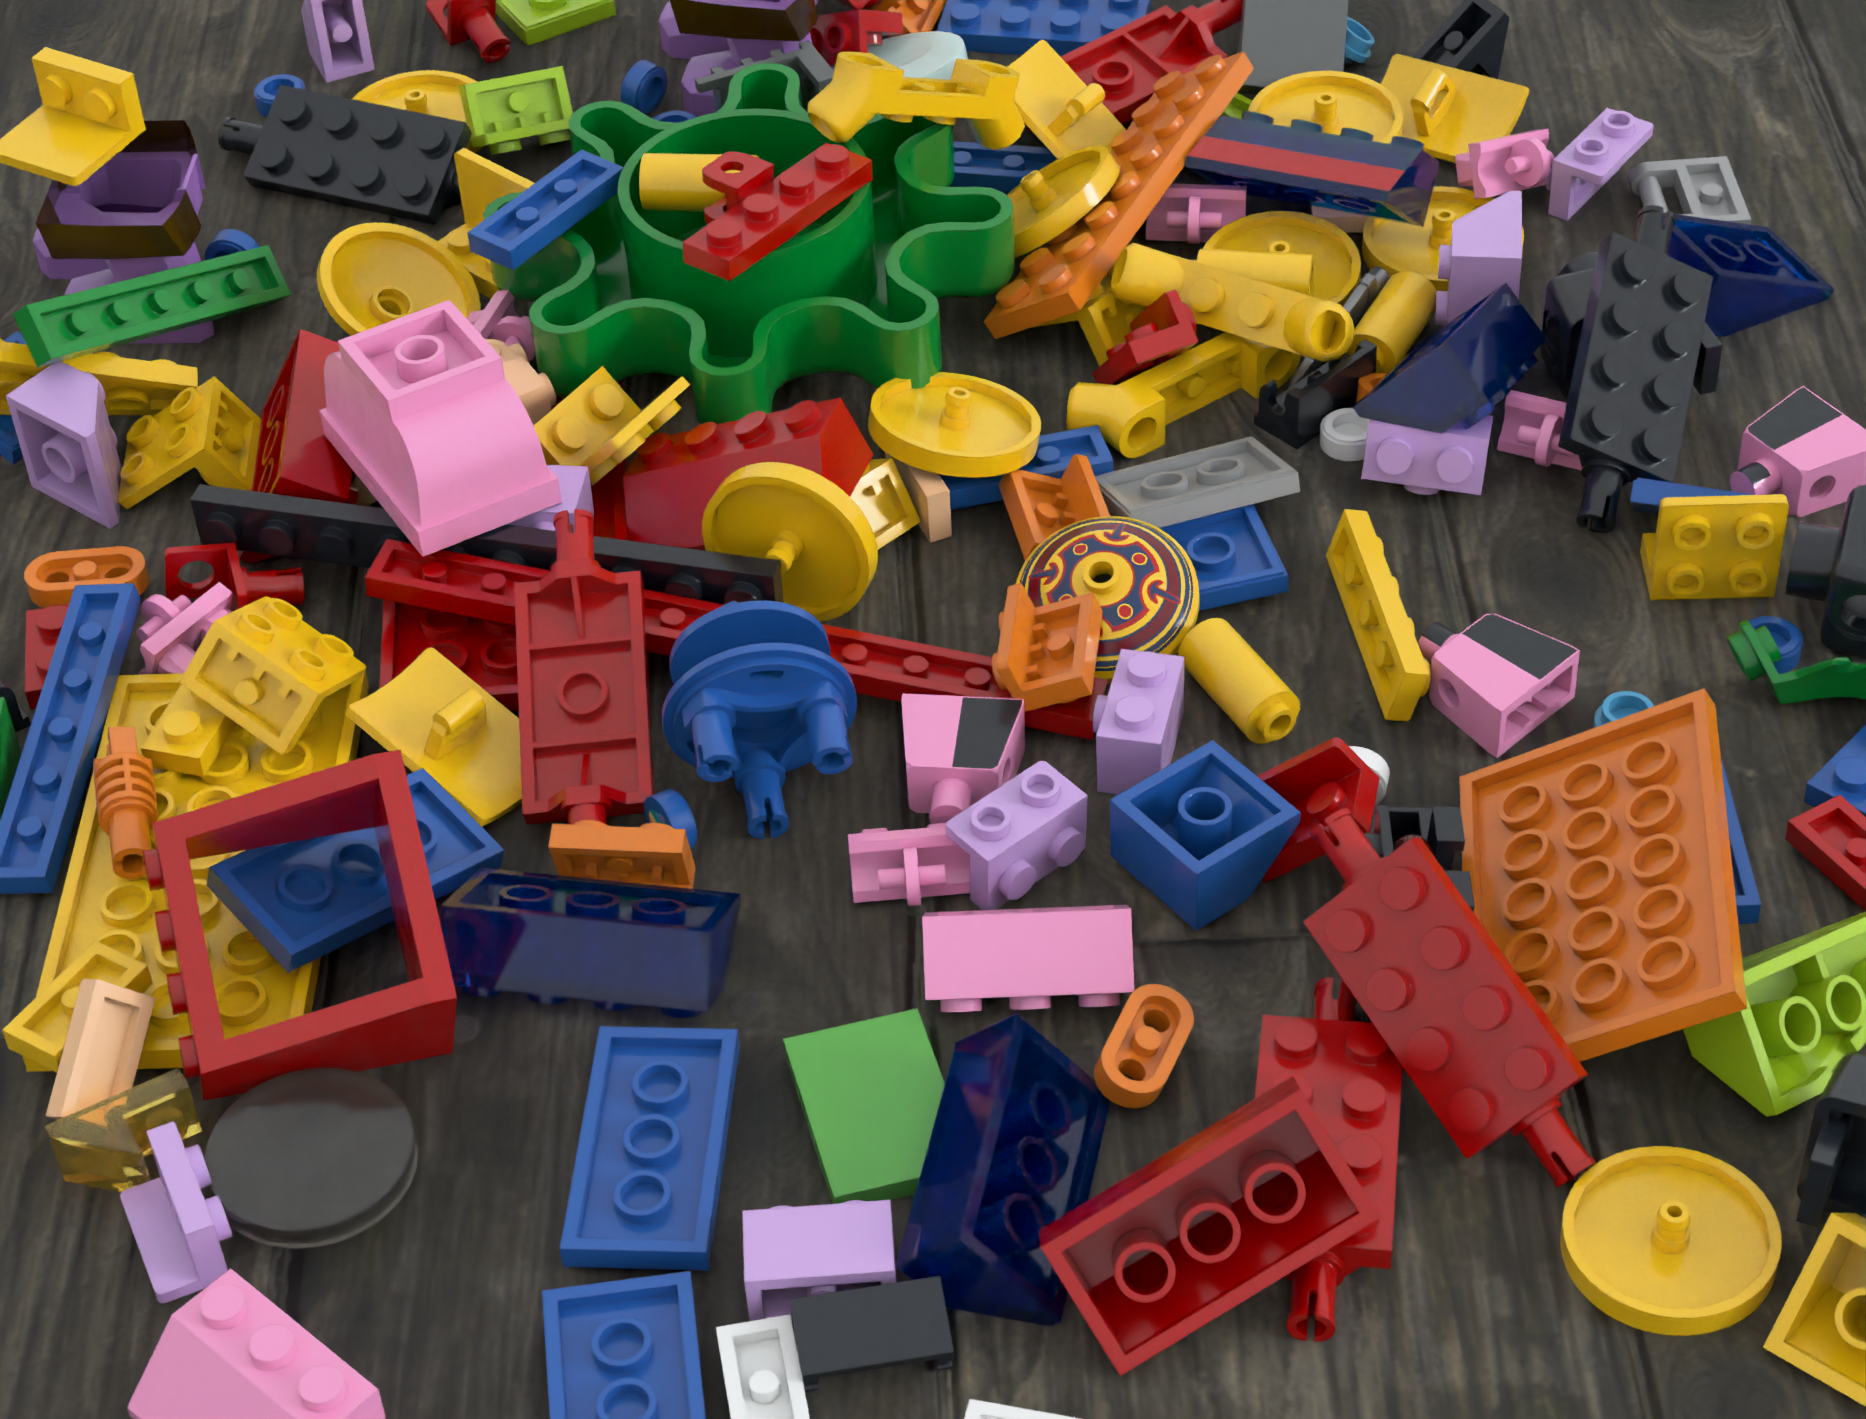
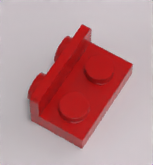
(853, 31)
(1155, 337)
(1318, 786)

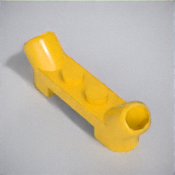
(871, 86)
(1236, 303)
(1137, 410)

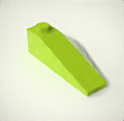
(1798, 1019)

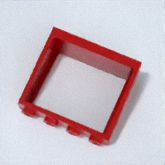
(356, 1035)

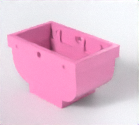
(435, 428)

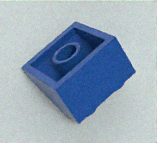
(1200, 833)

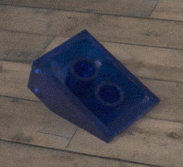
(1751, 272)

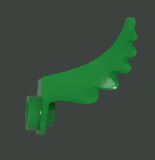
(1757, 652)

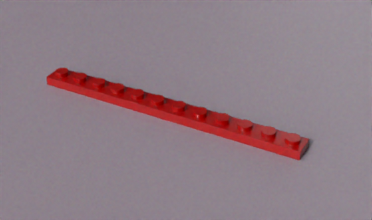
(875, 662)

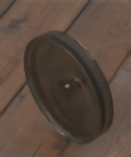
(311, 1157)

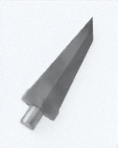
(1356, 305)

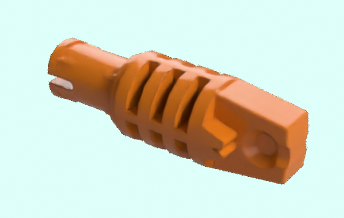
(125, 801)

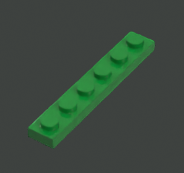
(150, 305)

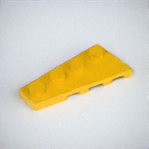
(128, 383)

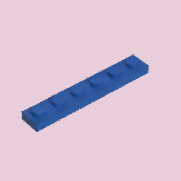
(64, 736)

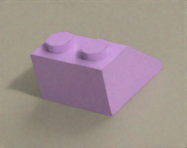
(1481, 256)
(69, 440)

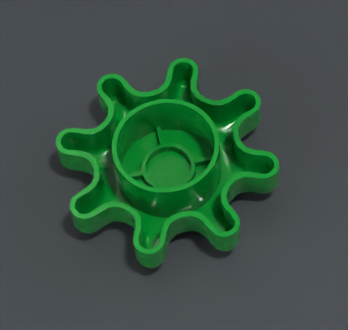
(834, 298)

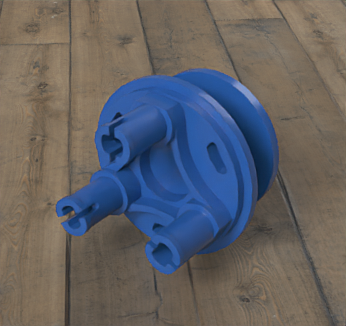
(757, 702)

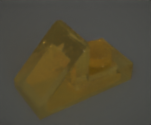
(109, 1139)

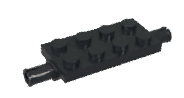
(352, 154)
(1633, 365)

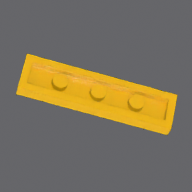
(1378, 616)

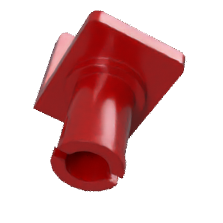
(471, 21)
(246, 586)

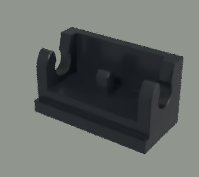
(1300, 409)
(871, 1329)

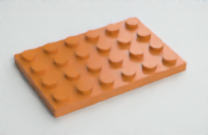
(1612, 875)

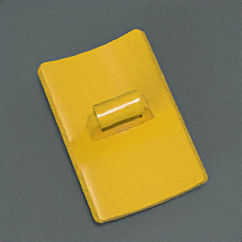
(1060, 105)
(1452, 106)
(451, 732)

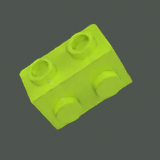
(517, 108)

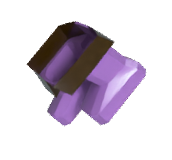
(726, 32)
(128, 218)

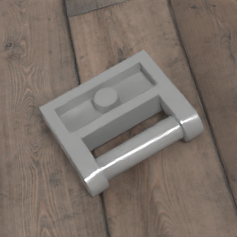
(1702, 185)

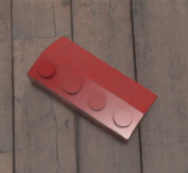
(292, 448)
(681, 471)
(1206, 1226)

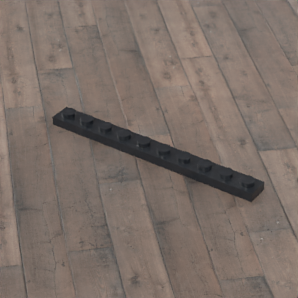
(357, 532)

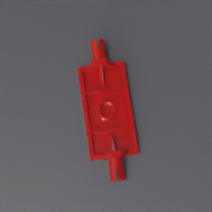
(1147, 49)
(582, 686)
(1446, 999)
(1357, 1096)

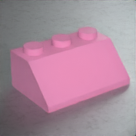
(1028, 956)
(246, 1359)

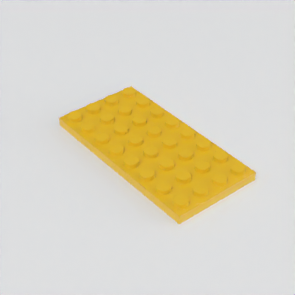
(120, 911)

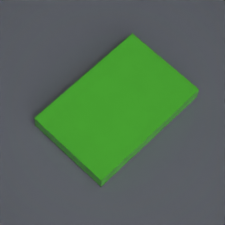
(868, 1103)

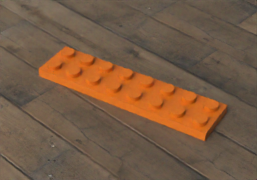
(1150, 156)

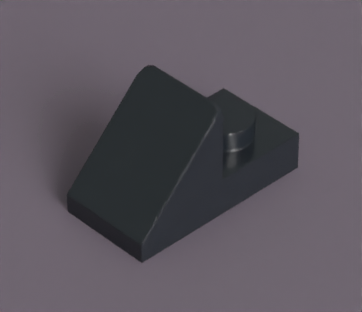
(1469, 39)

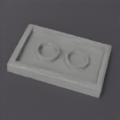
(1198, 483)

